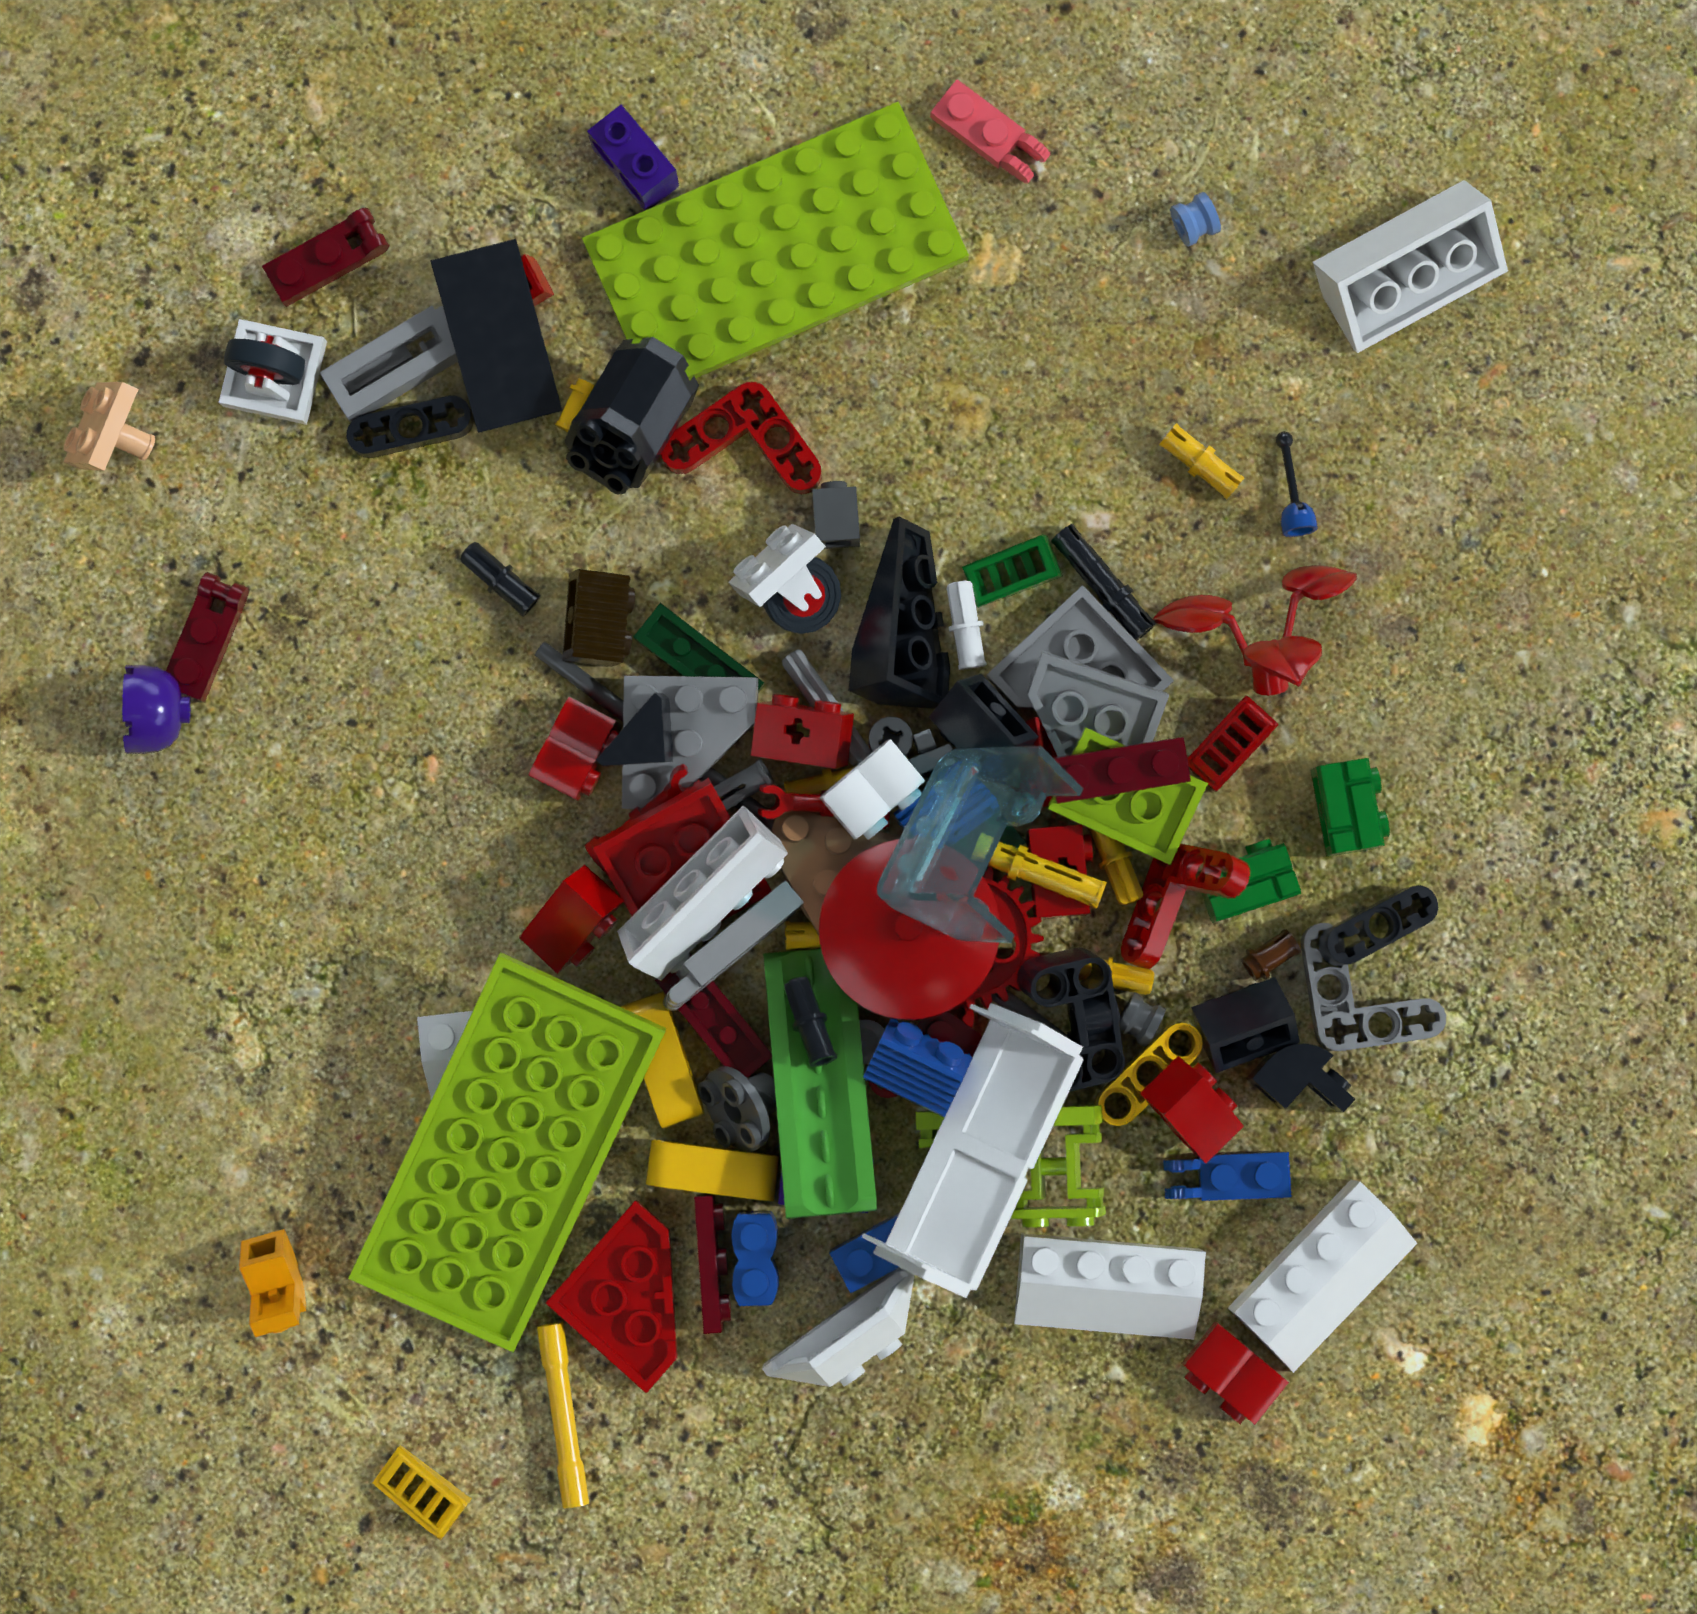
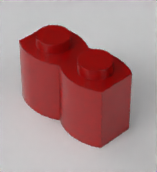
(571, 750)
(1234, 1374)

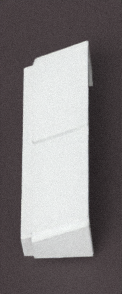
(983, 1152)

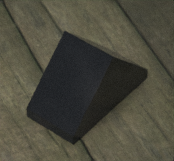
(644, 738)

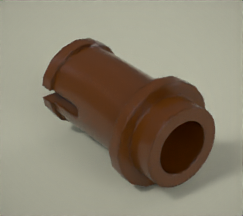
(1270, 955)

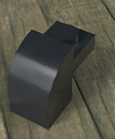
(1289, 1070)

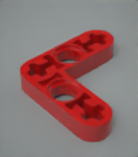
(739, 424)
(1148, 930)

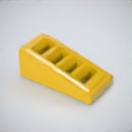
(422, 1515)

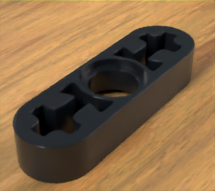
(381, 443)
(1397, 926)

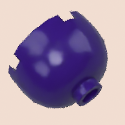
(152, 709)

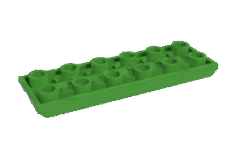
(821, 1107)

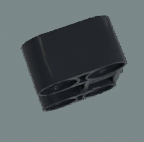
(1090, 1006)

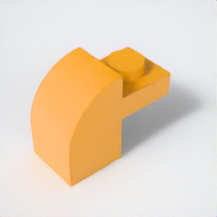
(273, 1283)

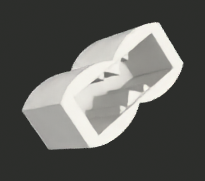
(873, 790)

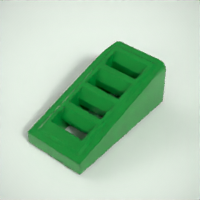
(1048, 558)

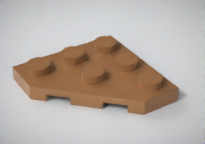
(816, 854)

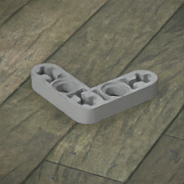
(1343, 1006)

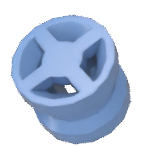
(1195, 219)

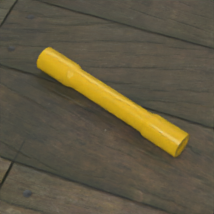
(570, 1466)

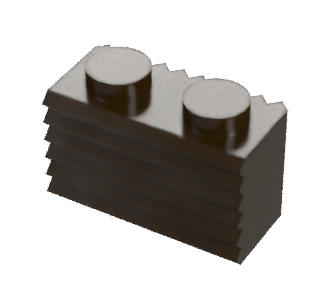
(597, 618)

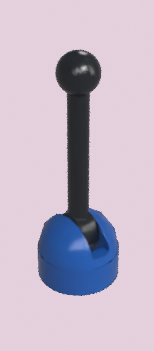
(1297, 517)

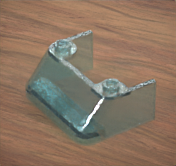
(957, 831)

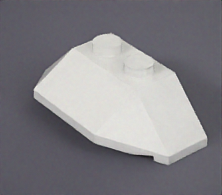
(849, 1336)

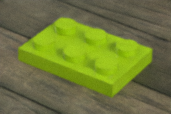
(1143, 819)

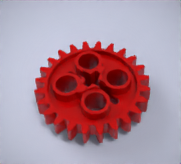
(1014, 917)

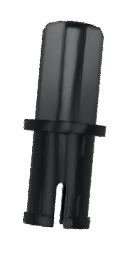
(499, 578)
(809, 1021)

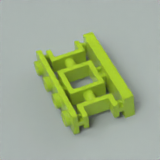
(1088, 1116)

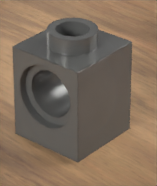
(836, 515)

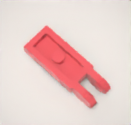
(987, 130)

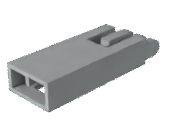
(386, 367)
(733, 944)

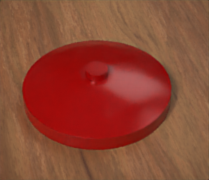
(891, 959)

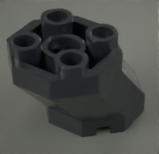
(630, 414)

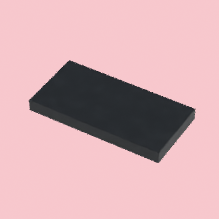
(496, 335)

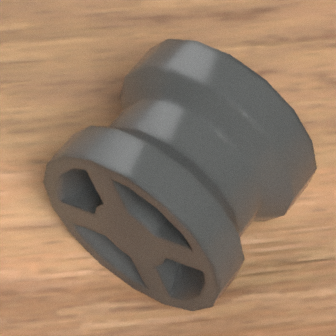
(895, 725)
(1140, 1019)

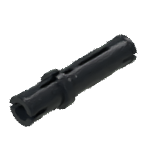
(1108, 588)

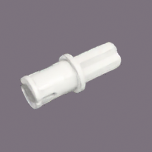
(965, 625)

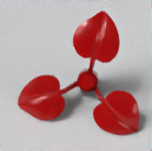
(1272, 661)

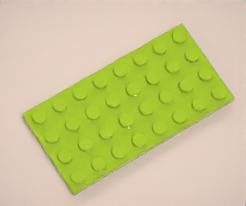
(780, 244)
(507, 1152)

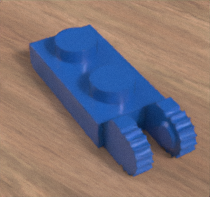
(1234, 1177)

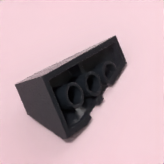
(898, 641)

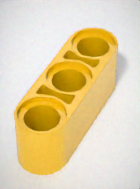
(1157, 1053)
(669, 1074)
(712, 1170)

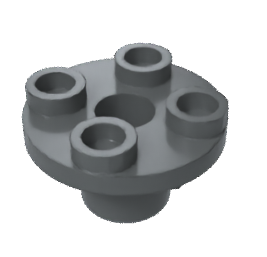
(739, 1107)

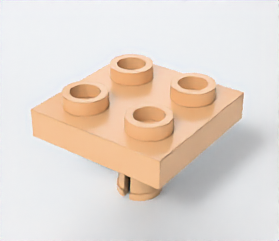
(105, 428)

